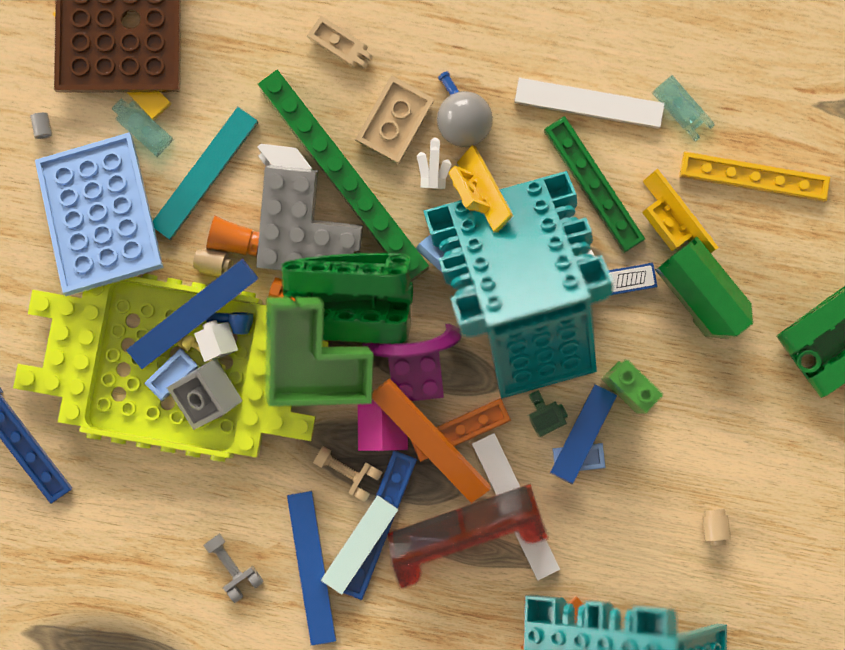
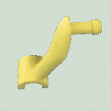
(188, 342)

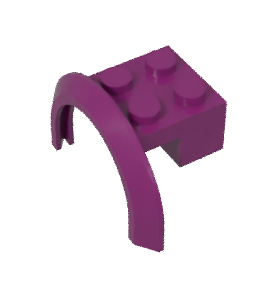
(417, 366)

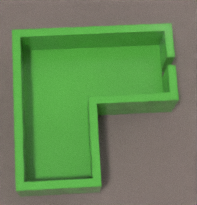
(303, 370)

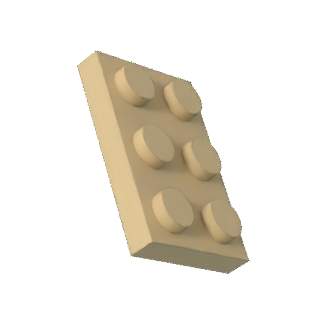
(395, 119)

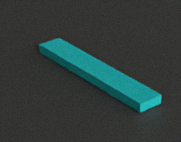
(204, 173)

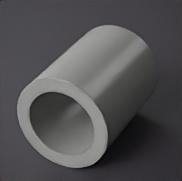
(41, 125)

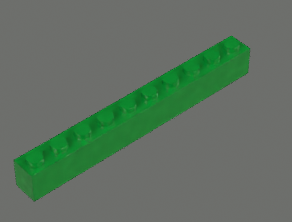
(340, 171)

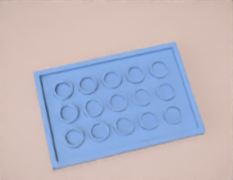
(98, 214)

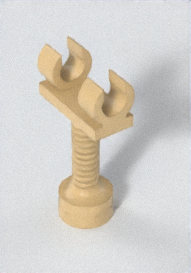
(324, 458)

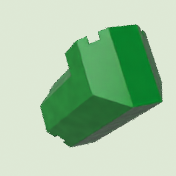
(707, 291)

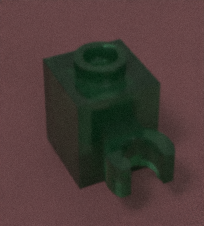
(546, 417)

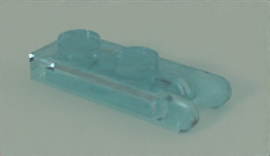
(682, 106)

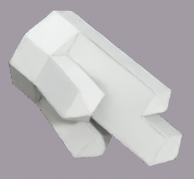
(429, 175)

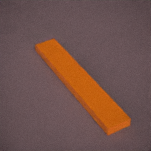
(430, 441)

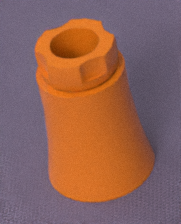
(232, 238)

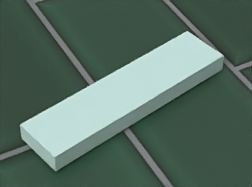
(359, 544)

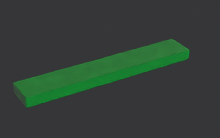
(594, 184)

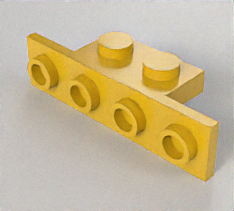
(479, 189)
(671, 215)

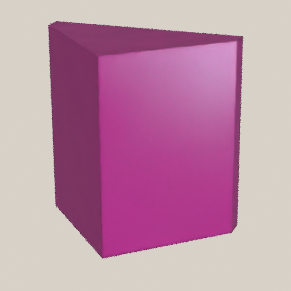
(378, 430)

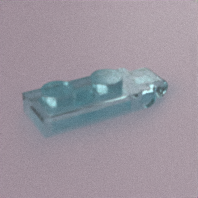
(142, 126)

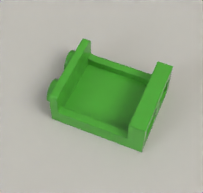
(632, 386)

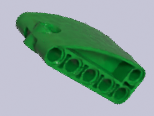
(361, 294)
(823, 336)

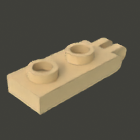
(339, 43)

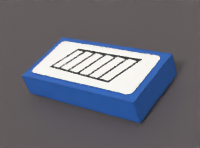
(633, 278)

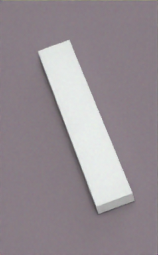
(589, 103)
(502, 480)

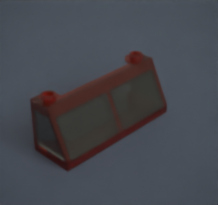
(464, 528)

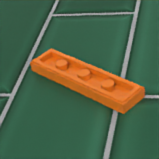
(471, 424)

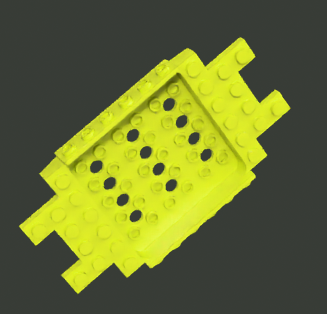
(85, 356)

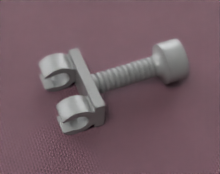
(216, 546)

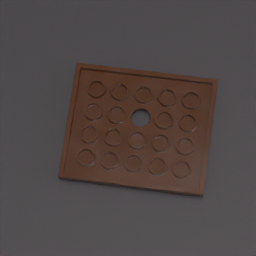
(105, 56)

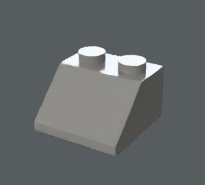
(204, 394)

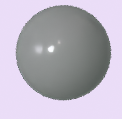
(464, 119)

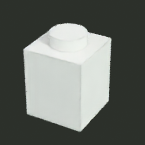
(215, 340)

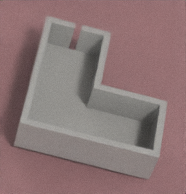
(289, 223)

